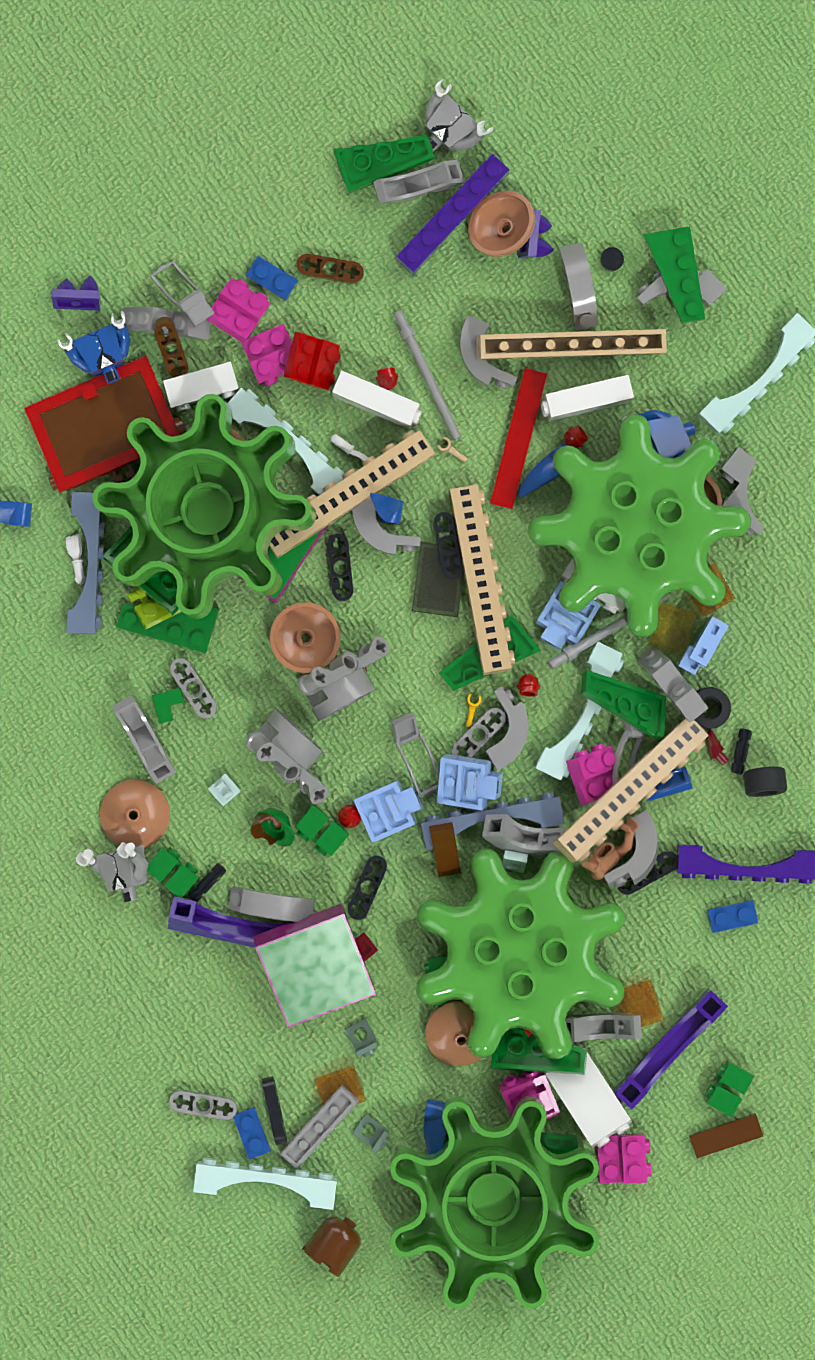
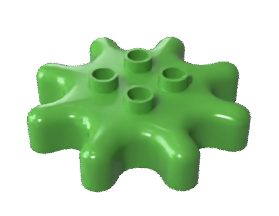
(204, 506)
(639, 525)
(520, 954)
(494, 1202)

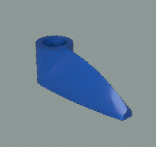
(540, 475)
(388, 508)
(15, 513)
(434, 1127)

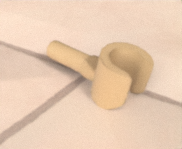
(452, 450)

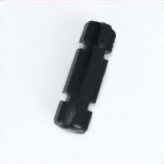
(741, 751)
(207, 882)

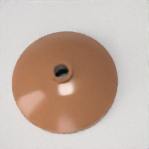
(495, 216)
(300, 620)
(146, 801)
(445, 1027)

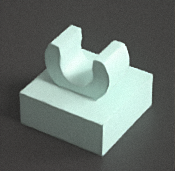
(224, 789)
(514, 861)

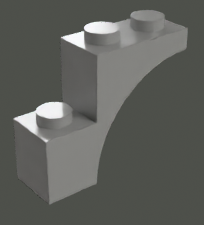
(418, 183)
(710, 288)
(143, 319)
(737, 471)
(672, 683)
(144, 739)

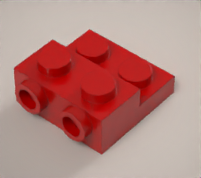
(312, 361)

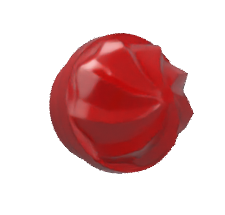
(387, 378)
(575, 437)
(528, 685)
(349, 816)

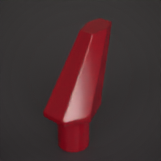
(715, 748)

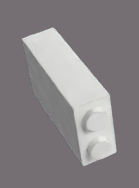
(587, 398)
(377, 400)
(591, 1103)

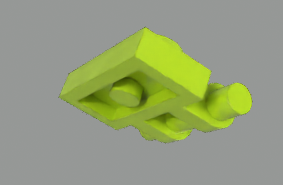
(148, 611)

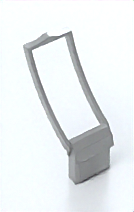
(194, 304)
(406, 730)
(630, 731)

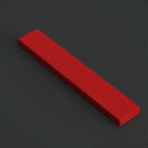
(518, 438)

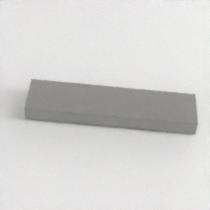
(319, 1126)

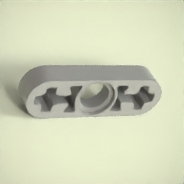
(198, 705)
(487, 718)
(187, 1096)

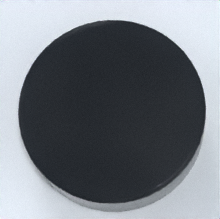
(612, 259)

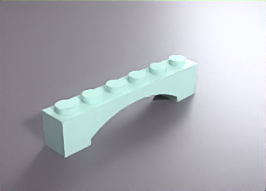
(795, 336)
(247, 410)
(553, 760)
(213, 1176)

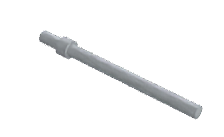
(407, 333)
(570, 652)

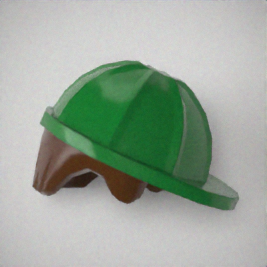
(273, 826)

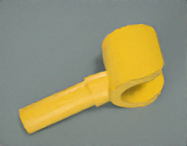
(472, 707)

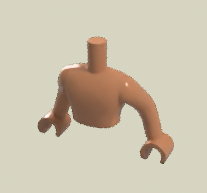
(607, 856)

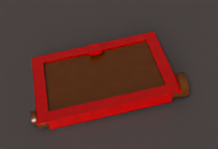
(87, 424)

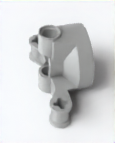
(344, 681)
(291, 751)

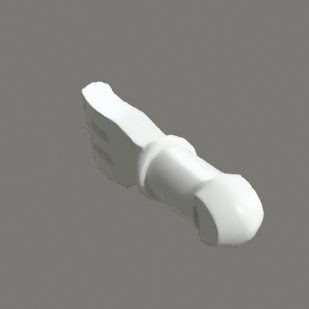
(346, 447)
(74, 549)

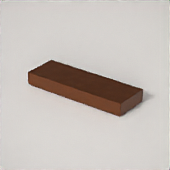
(445, 849)
(726, 1135)

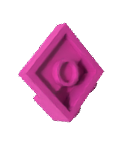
(238, 310)
(268, 354)
(592, 772)
(526, 1085)
(624, 1159)

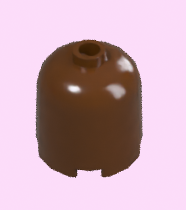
(334, 1244)

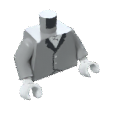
(450, 123)
(119, 868)

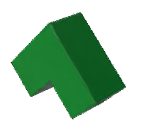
(163, 703)

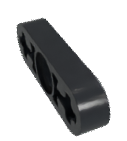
(450, 527)
(344, 549)
(666, 870)
(366, 906)
(274, 1110)

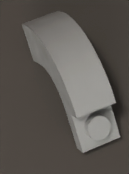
(579, 285)
(480, 369)
(375, 536)
(517, 732)
(509, 835)
(644, 856)
(270, 905)
(604, 1026)

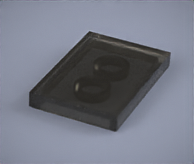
(432, 589)

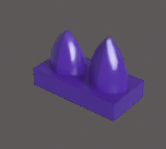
(537, 246)
(83, 299)

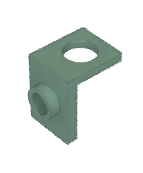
(366, 1046)
(380, 1137)

